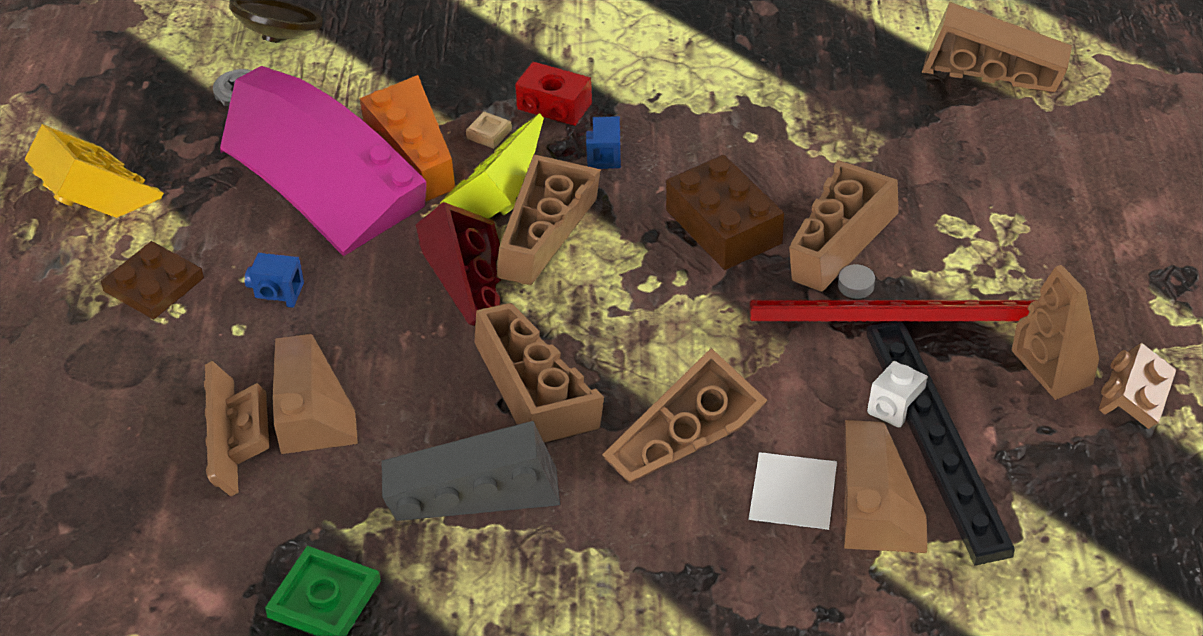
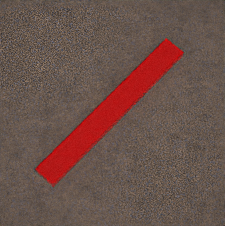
(888, 310)

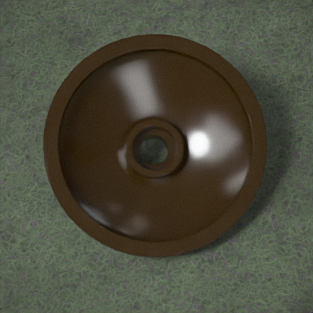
(276, 18)

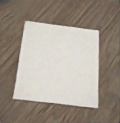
(793, 490)

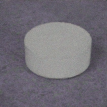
(856, 281)

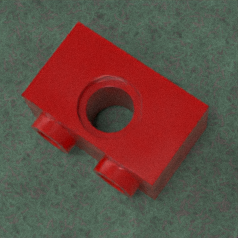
(554, 93)

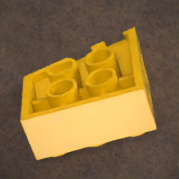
(87, 174)

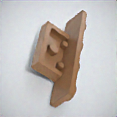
(234, 427)

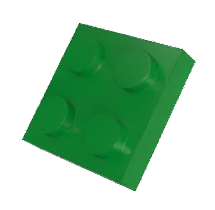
(323, 594)

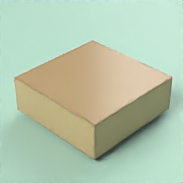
(488, 130)

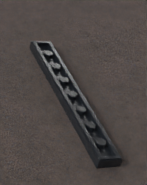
(945, 452)

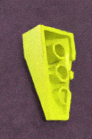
(499, 177)

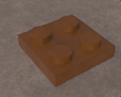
(152, 280)

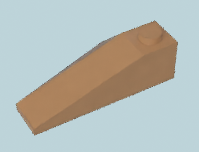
(1058, 336)
(308, 399)
(693, 413)
(879, 496)

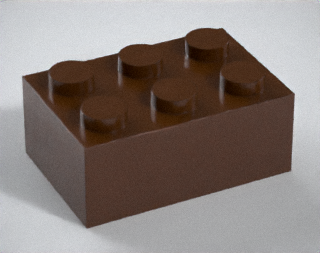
(724, 211)

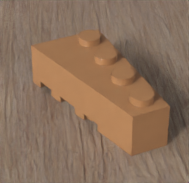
(544, 215)

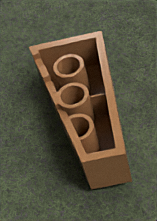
(996, 51)
(842, 223)
(534, 377)

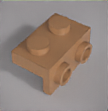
(1138, 385)

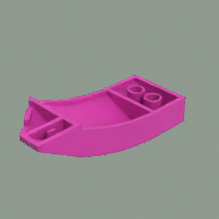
(320, 158)

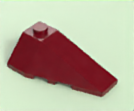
(463, 256)

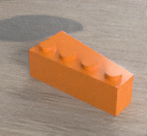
(409, 126)

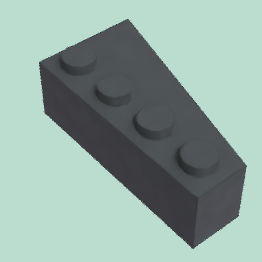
(472, 476)

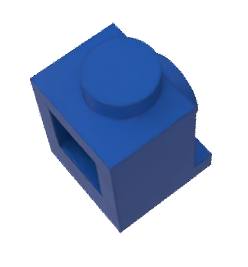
(604, 143)
(275, 278)

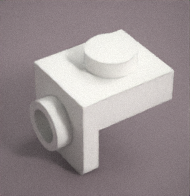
(895, 392)

